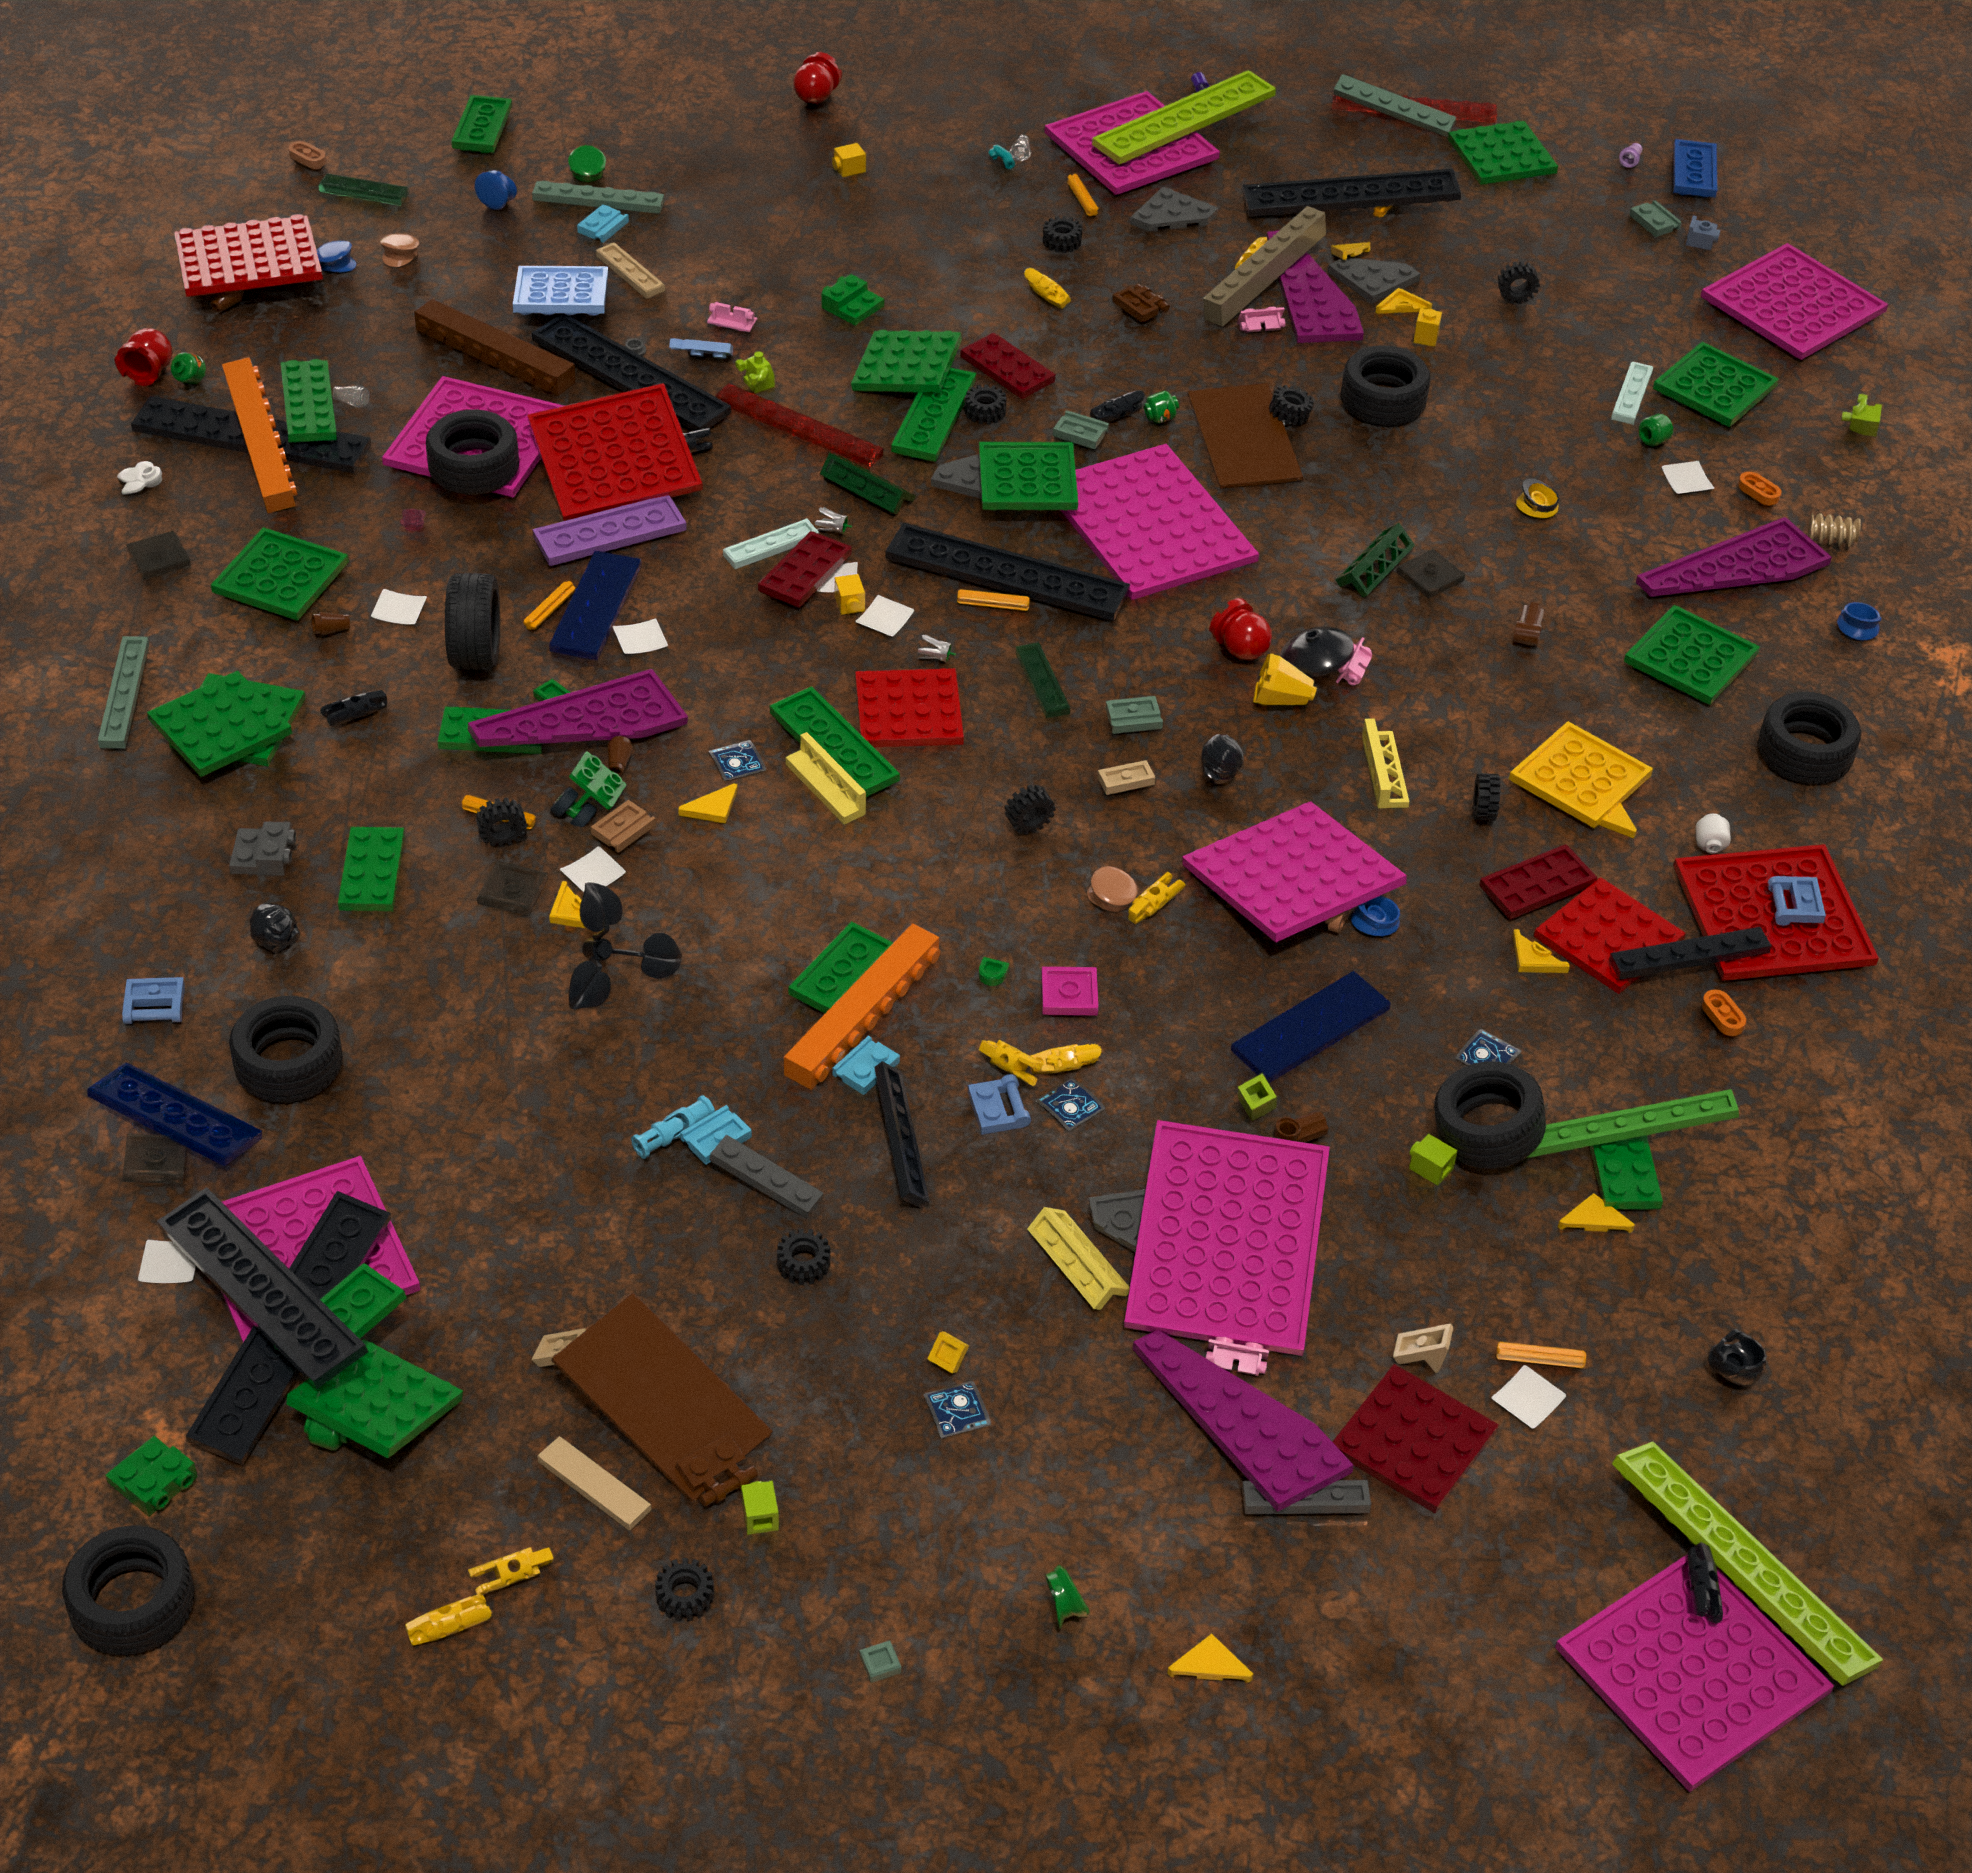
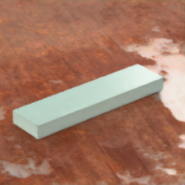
(1632, 393)
(767, 544)

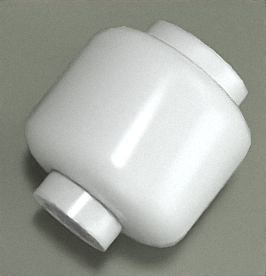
(1713, 833)

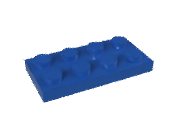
(1695, 168)

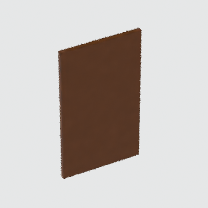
(1243, 436)
(657, 1389)

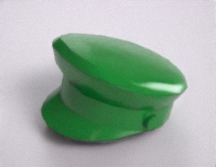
(587, 163)
(1066, 1596)

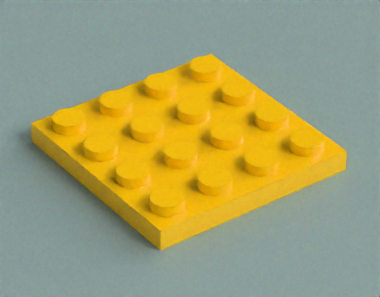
(1580, 774)

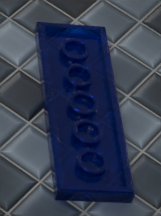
(595, 605)
(1310, 1026)
(175, 1113)

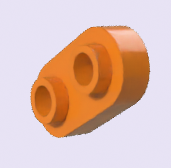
(1759, 488)
(1724, 1012)

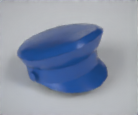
(495, 189)
(336, 256)
(1859, 621)
(1377, 917)

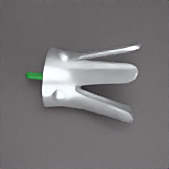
(839, 523)
(941, 653)

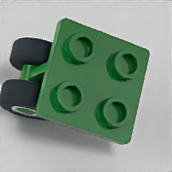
(597, 782)

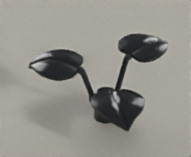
(597, 911)

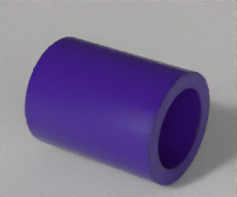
(1199, 81)

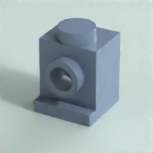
(1702, 234)

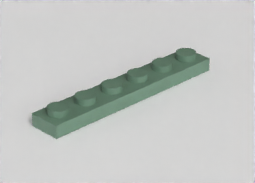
(1394, 105)
(597, 196)
(123, 692)

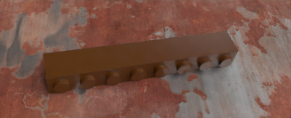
(495, 347)

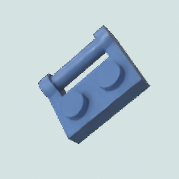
(1805, 899)
(153, 993)
(990, 1109)

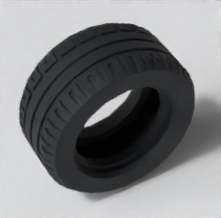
(1381, 404)
(477, 472)
(472, 621)
(1802, 760)
(292, 1078)
(1487, 1085)
(120, 1551)

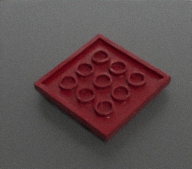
(1415, 1438)

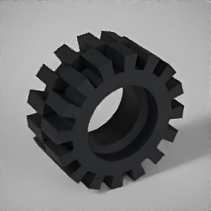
(1062, 234)
(1518, 292)
(985, 404)
(1291, 405)
(1486, 796)
(1029, 809)
(497, 812)
(803, 1269)
(690, 1604)

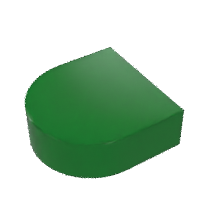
(992, 971)

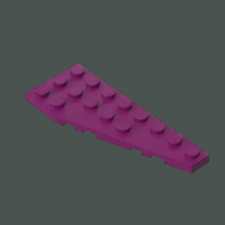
(1317, 304)
(1755, 557)
(621, 707)
(1265, 1439)

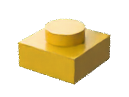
(948, 1352)

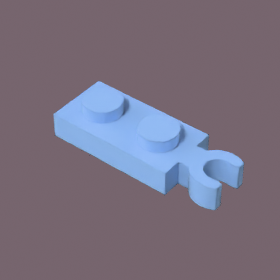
(698, 348)

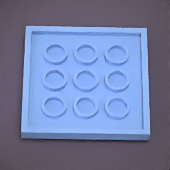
(560, 290)

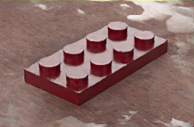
(1007, 365)
(804, 569)
(1537, 881)

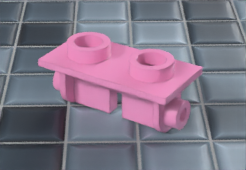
(739, 319)
(1251, 319)
(1355, 667)
(1248, 1356)

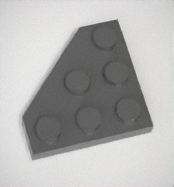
(1172, 210)
(1372, 277)
(959, 476)
(1119, 1216)

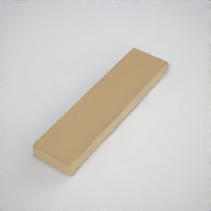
(630, 270)
(594, 1483)

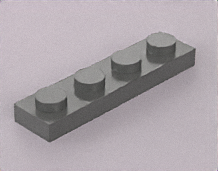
(766, 1176)
(1338, 1497)

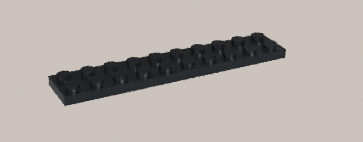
(1351, 192)
(628, 370)
(222, 430)
(1008, 571)
(263, 1288)
(261, 1373)

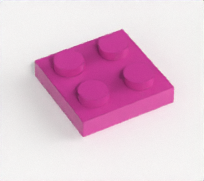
(1069, 991)

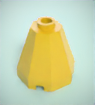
(1282, 684)

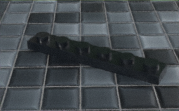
(1689, 953)
(901, 1135)

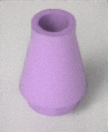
(1630, 155)

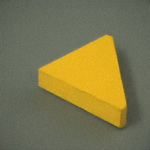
(1353, 249)
(1402, 302)
(712, 806)
(1619, 822)
(566, 908)
(1535, 957)
(1595, 1217)
(1211, 1662)

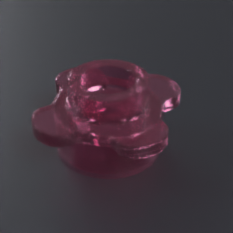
(412, 519)

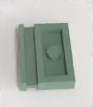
(1655, 218)
(1080, 429)
(1134, 714)

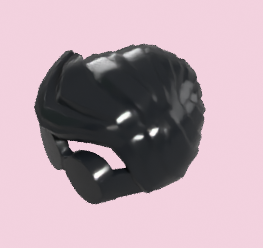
(1221, 759)
(272, 927)
(1738, 1362)

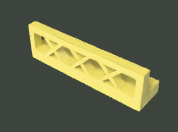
(1379, 770)
(828, 780)
(1077, 1257)

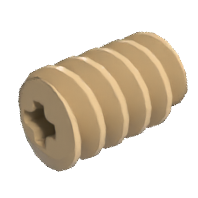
(1832, 530)

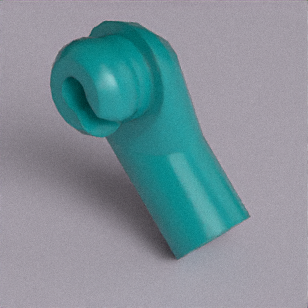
(1005, 155)

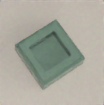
(880, 1661)

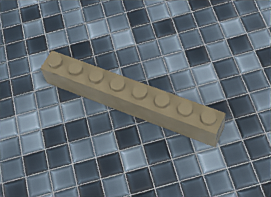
(1264, 266)

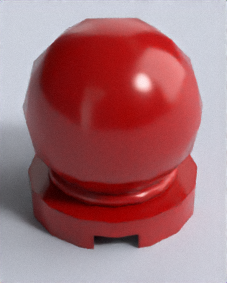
(816, 78)
(144, 356)
(1241, 630)

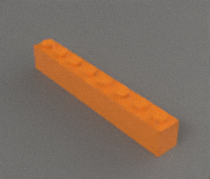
(259, 436)
(861, 1006)

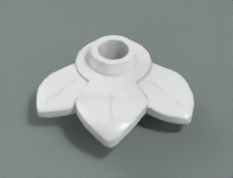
(141, 476)

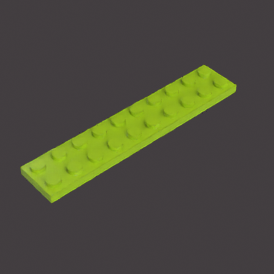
(1183, 117)
(1748, 1563)

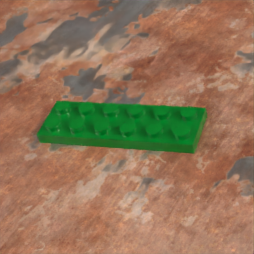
(308, 401)
(933, 417)
(813, 714)

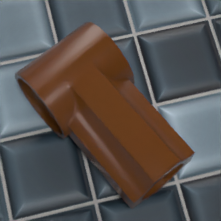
(1529, 626)
(1302, 1128)

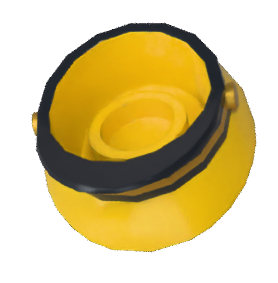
(1538, 499)

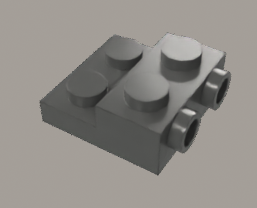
(263, 850)

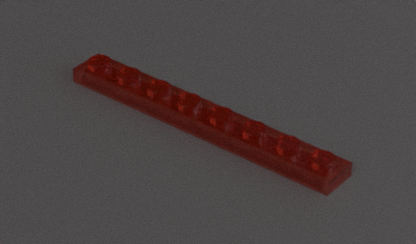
(1460, 109)
(801, 425)

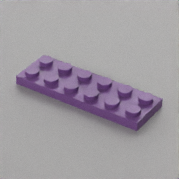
(609, 530)

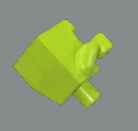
(758, 372)
(1864, 418)

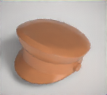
(399, 249)
(1112, 889)

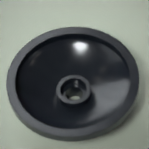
(1318, 650)

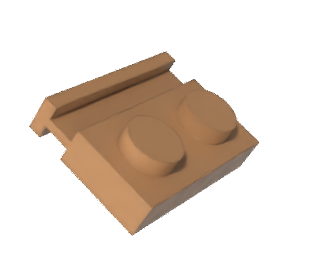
(623, 826)

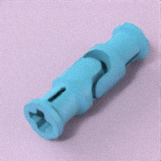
(671, 1126)

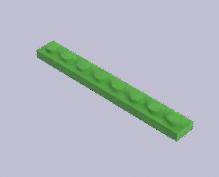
(1637, 1122)

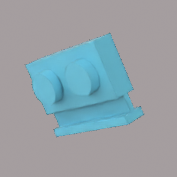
(602, 223)
(858, 1065)
(709, 1131)

